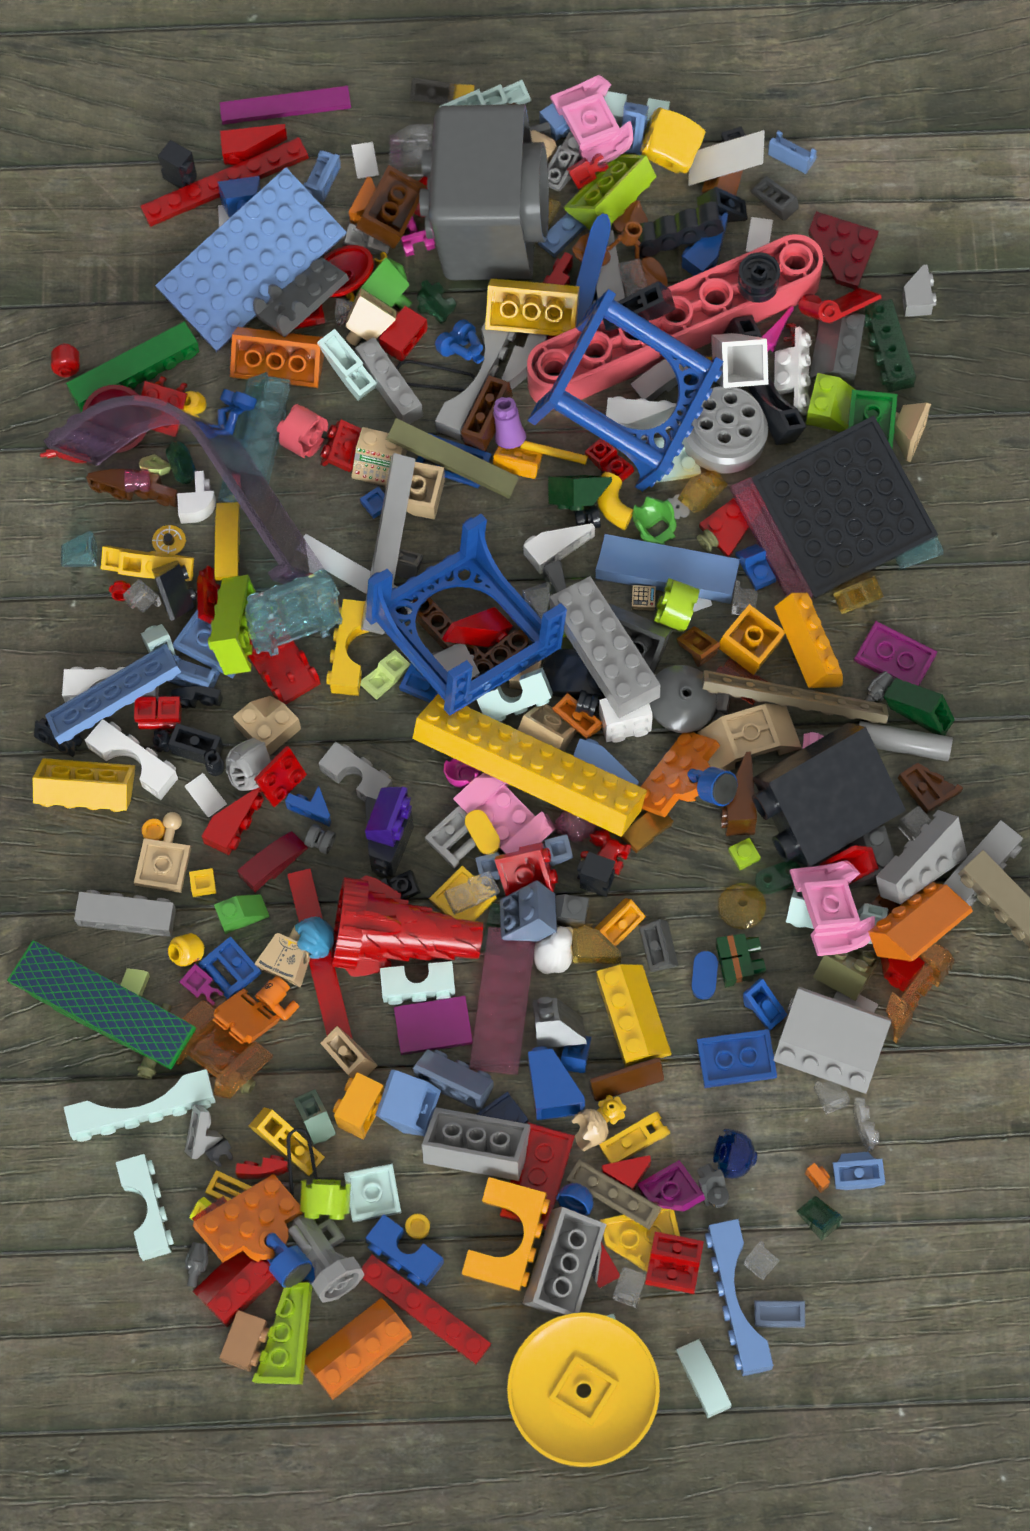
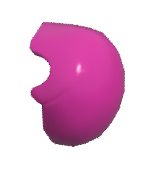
(459, 773)

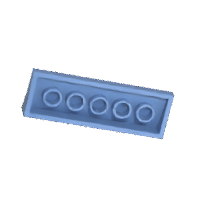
(651, 564)

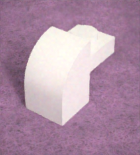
(199, 504)

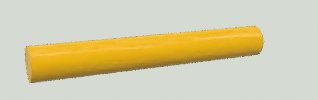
(555, 452)

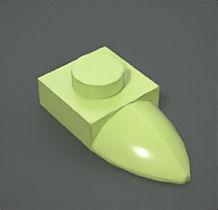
(155, 465)

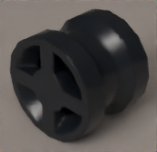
(586, 703)

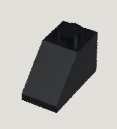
(727, 202)

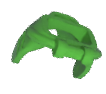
(650, 514)

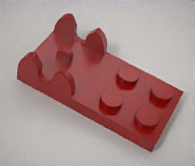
(287, 673)

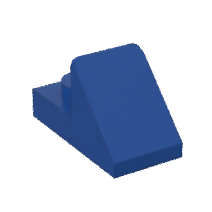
(756, 566)
(314, 810)
(764, 1004)
(576, 1056)

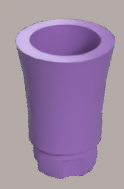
(508, 425)

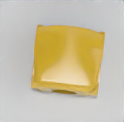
(671, 140)

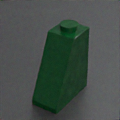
(920, 706)

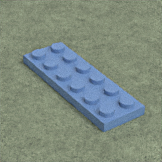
(113, 694)

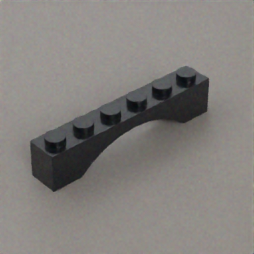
(782, 418)

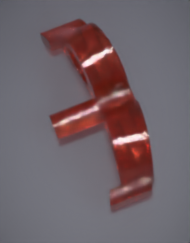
(792, 326)

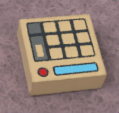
(643, 597)

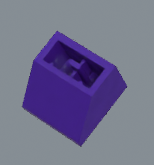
(388, 815)

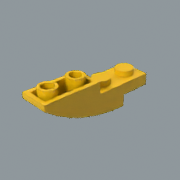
(140, 563)

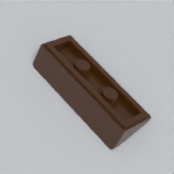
(627, 1079)

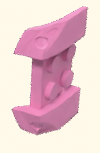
(592, 120)
(508, 815)
(832, 907)

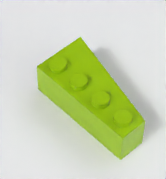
(229, 628)

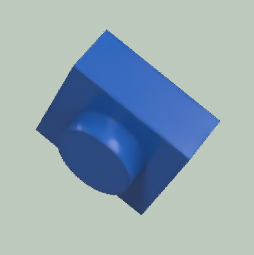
(373, 502)

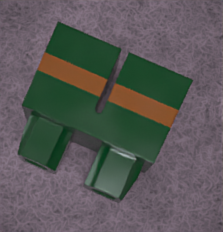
(735, 958)

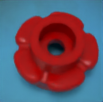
(118, 589)

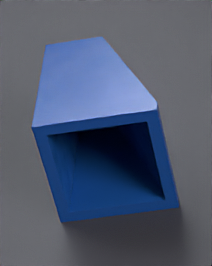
(552, 1086)

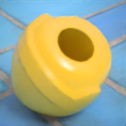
(195, 402)

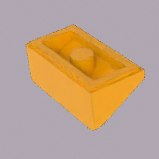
(518, 461)
(620, 921)

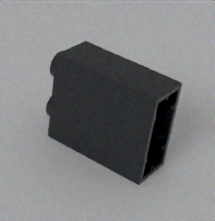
(827, 795)

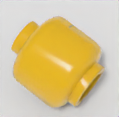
(186, 949)

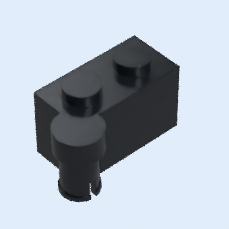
(199, 747)

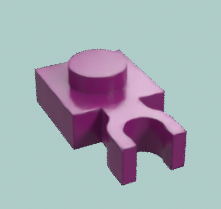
(198, 982)

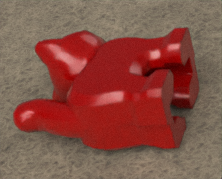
(610, 848)

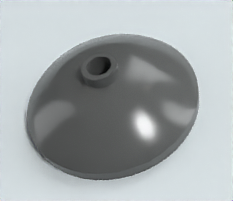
(680, 712)

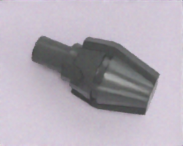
(878, 687)
(196, 1262)

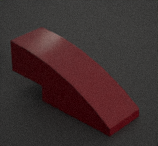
(271, 861)

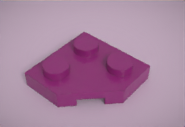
(672, 1188)

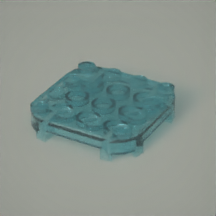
(292, 611)

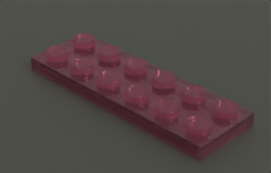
(502, 1004)

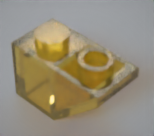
(702, 490)
(858, 595)

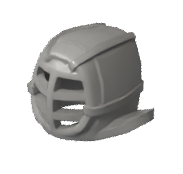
(246, 760)

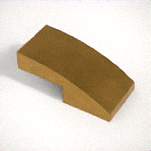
(645, 830)

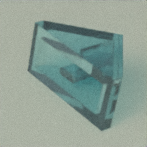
(80, 551)

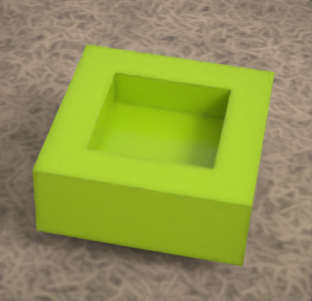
(744, 854)

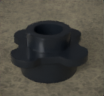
(161, 740)

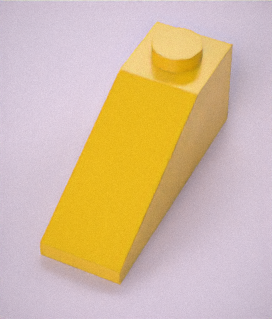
(275, 1131)

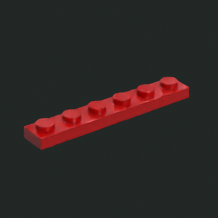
(424, 1309)

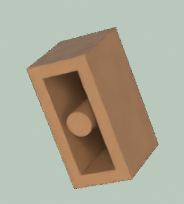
(244, 1341)

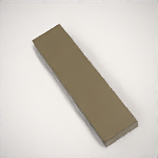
(615, 1194)

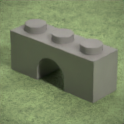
(341, 762)

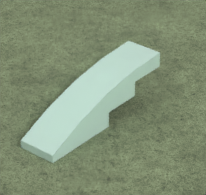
(497, 95)

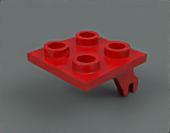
(174, 397)
(280, 776)

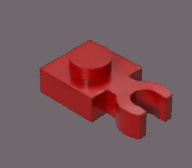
(584, 171)

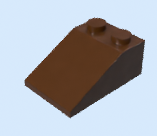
(391, 207)
(740, 814)

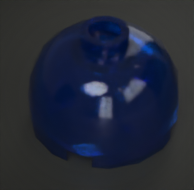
(734, 1154)

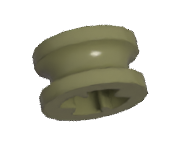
(707, 540)

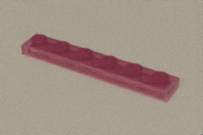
(769, 538)

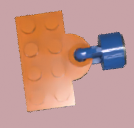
(686, 774)
(257, 1226)

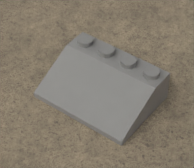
(832, 1040)

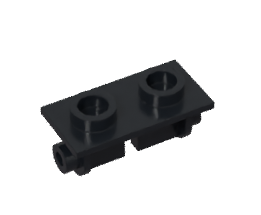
(44, 734)

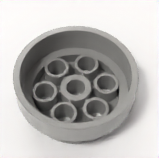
(738, 451)

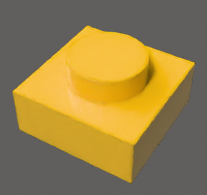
(202, 882)

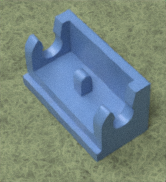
(638, 116)
(791, 153)
(323, 175)
(194, 675)

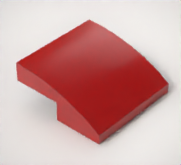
(674, 1262)

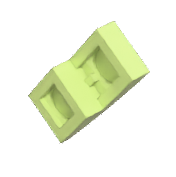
(385, 675)

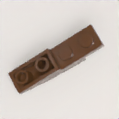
(112, 482)

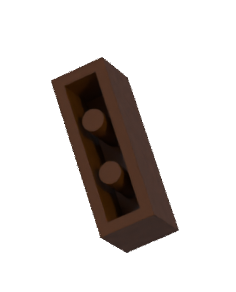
(481, 422)

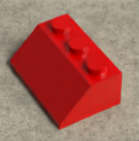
(234, 1286)

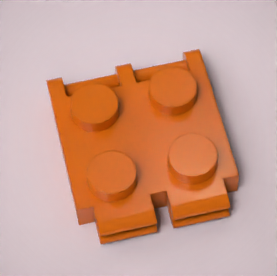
(243, 1018)

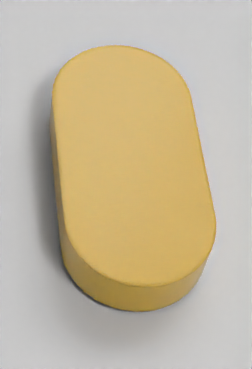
(482, 832)

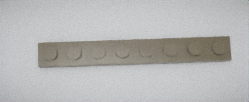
(793, 696)

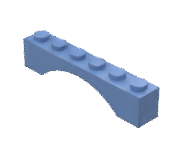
(752, 1349)

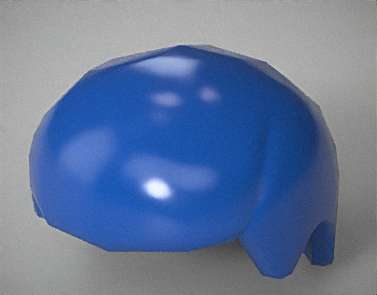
(576, 1198)

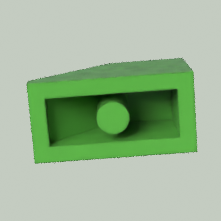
(240, 911)

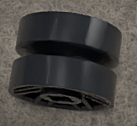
(758, 277)

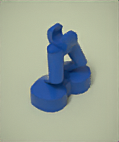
(462, 333)
(237, 404)

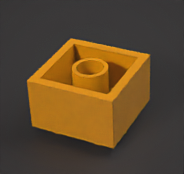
(751, 639)
(359, 1105)

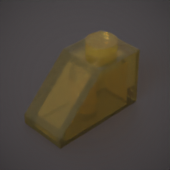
(593, 947)

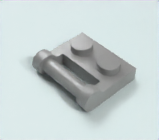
(447, 834)

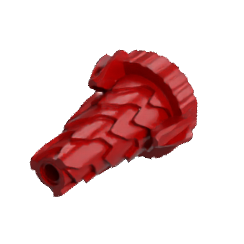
(380, 926)

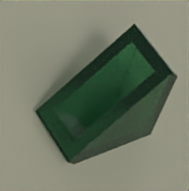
(820, 1217)

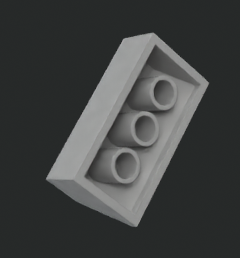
(476, 1144)
(564, 1262)

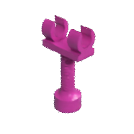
(415, 237)

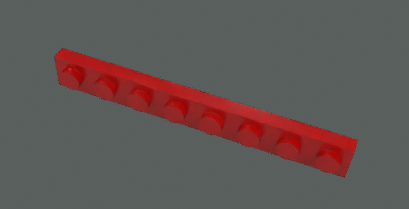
(208, 189)

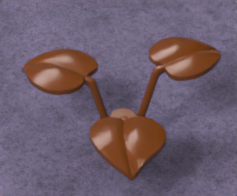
(629, 226)

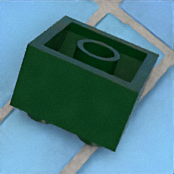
(576, 490)

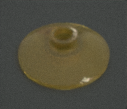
(738, 916)

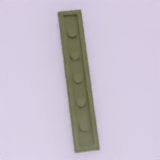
(452, 458)

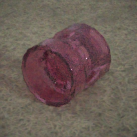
(135, 480)

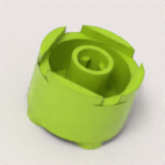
(676, 605)
(325, 1198)

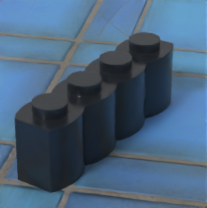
(682, 228)

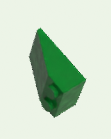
(878, 404)

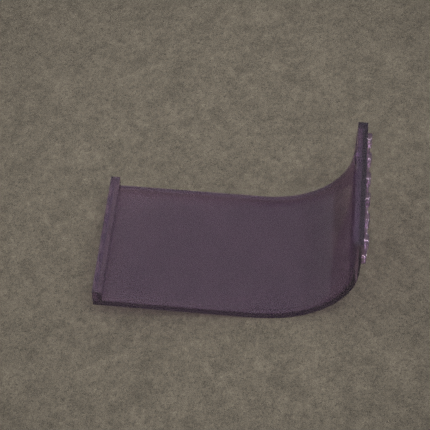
(118, 420)

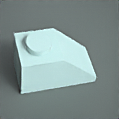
(155, 637)

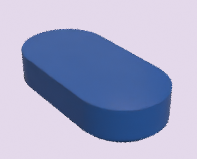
(704, 975)

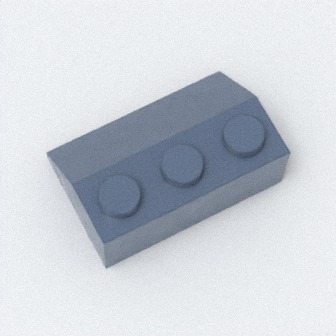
(454, 1079)

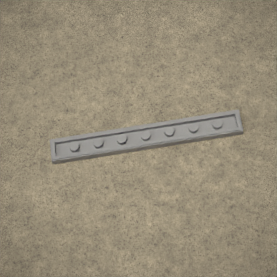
(391, 523)

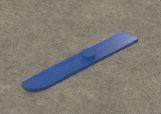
(592, 263)

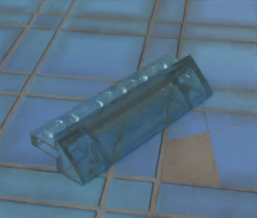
(258, 426)

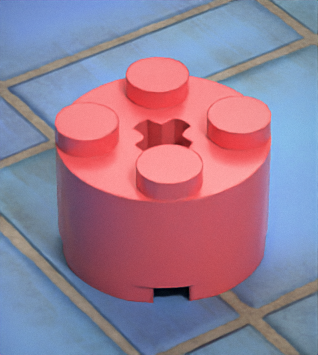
(302, 431)

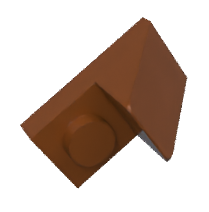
(699, 645)

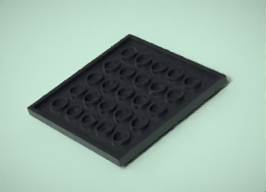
(844, 507)

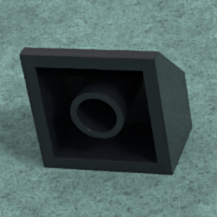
(173, 589)

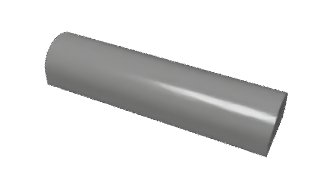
(909, 741)

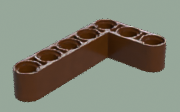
(483, 661)

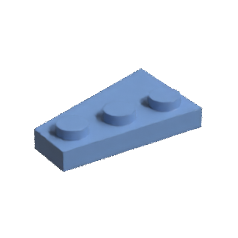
(194, 643)

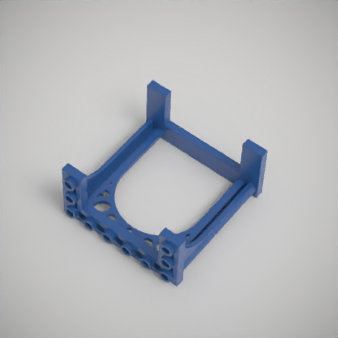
(648, 458)
(456, 684)

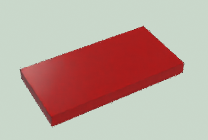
(543, 1166)

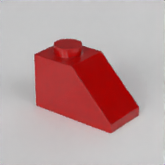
(901, 972)

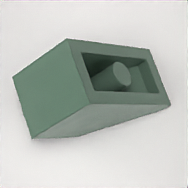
(314, 1116)

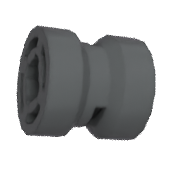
(320, 839)

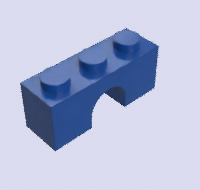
(420, 1265)

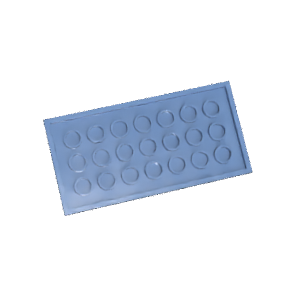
(256, 247)

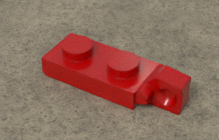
(207, 594)

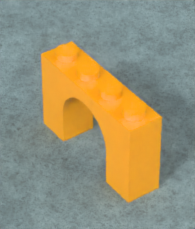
(511, 1269)

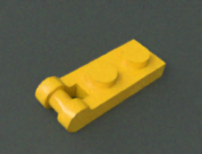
(634, 1139)

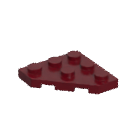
(844, 247)

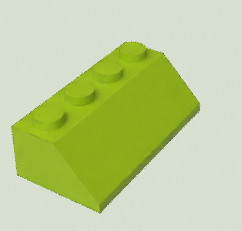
(612, 189)

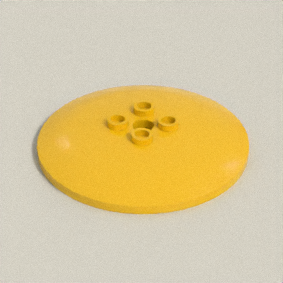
(578, 1352)

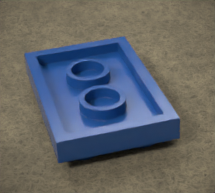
(736, 1058)

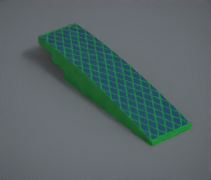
(101, 1004)

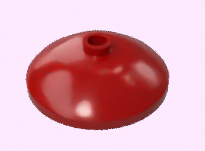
(355, 262)

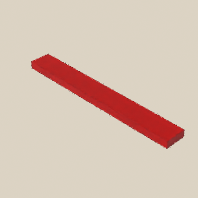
(323, 973)

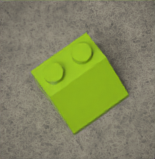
(830, 403)

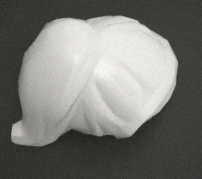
(554, 952)

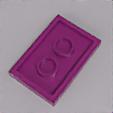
(896, 654)
(433, 1025)

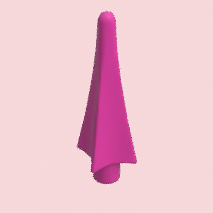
(774, 333)

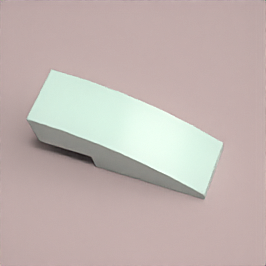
(347, 365)
(703, 1378)

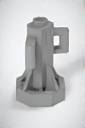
(333, 1272)

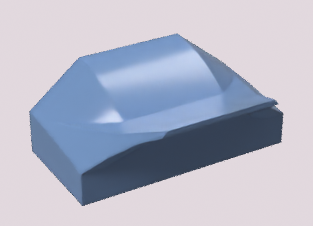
(858, 1171)

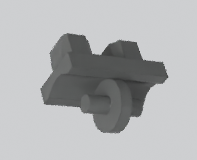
(713, 1186)

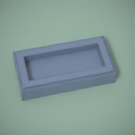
(779, 1314)

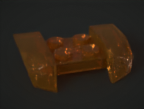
(901, 1009)
(221, 1053)

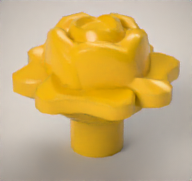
(612, 1109)

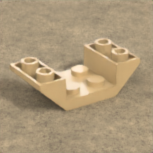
(753, 731)

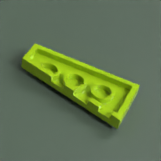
(286, 1347)

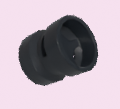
(592, 517)

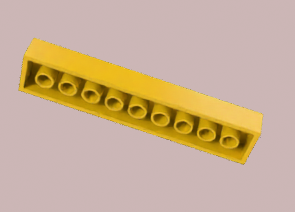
(531, 765)

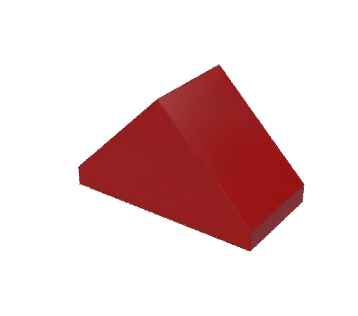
(628, 1171)

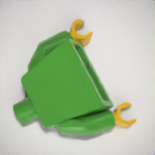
(387, 283)

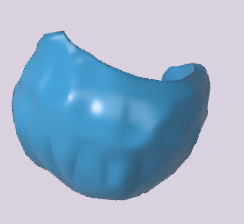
(315, 937)

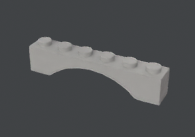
(456, 410)

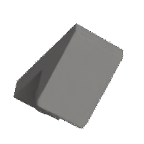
(199, 1138)

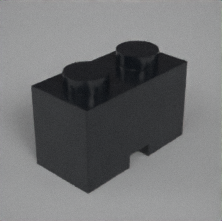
(177, 165)
(596, 874)

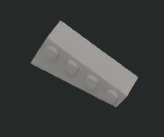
(924, 859)

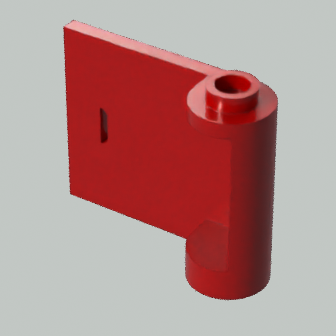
(830, 311)

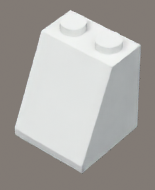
(743, 359)

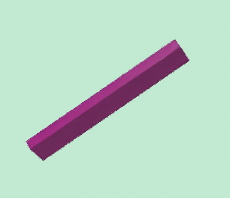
(285, 105)

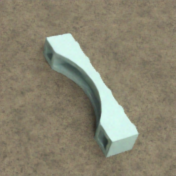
(91, 1119)

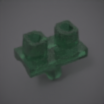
(432, 302)

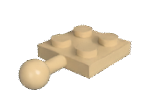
(163, 863)

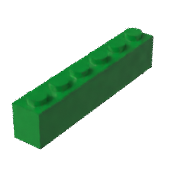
(138, 363)

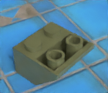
(847, 971)

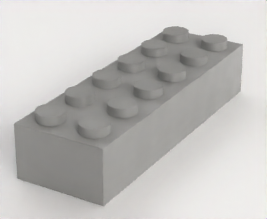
(606, 648)

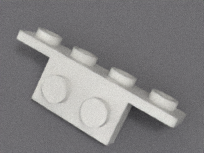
(792, 370)

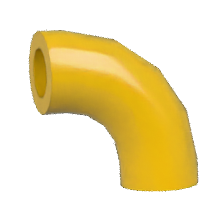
(611, 505)

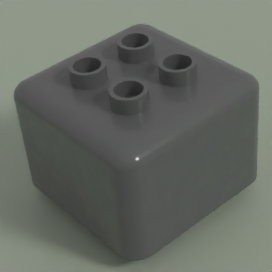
(485, 192)

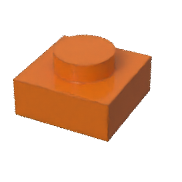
(818, 1177)

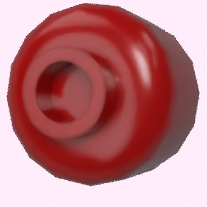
(65, 360)

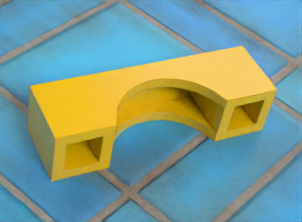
(345, 673)

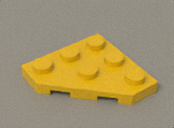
(634, 1240)

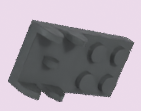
(299, 298)

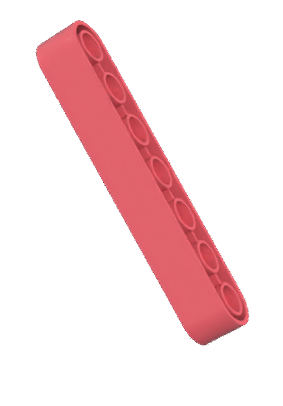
(698, 320)

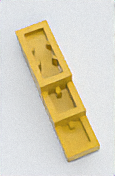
(227, 540)

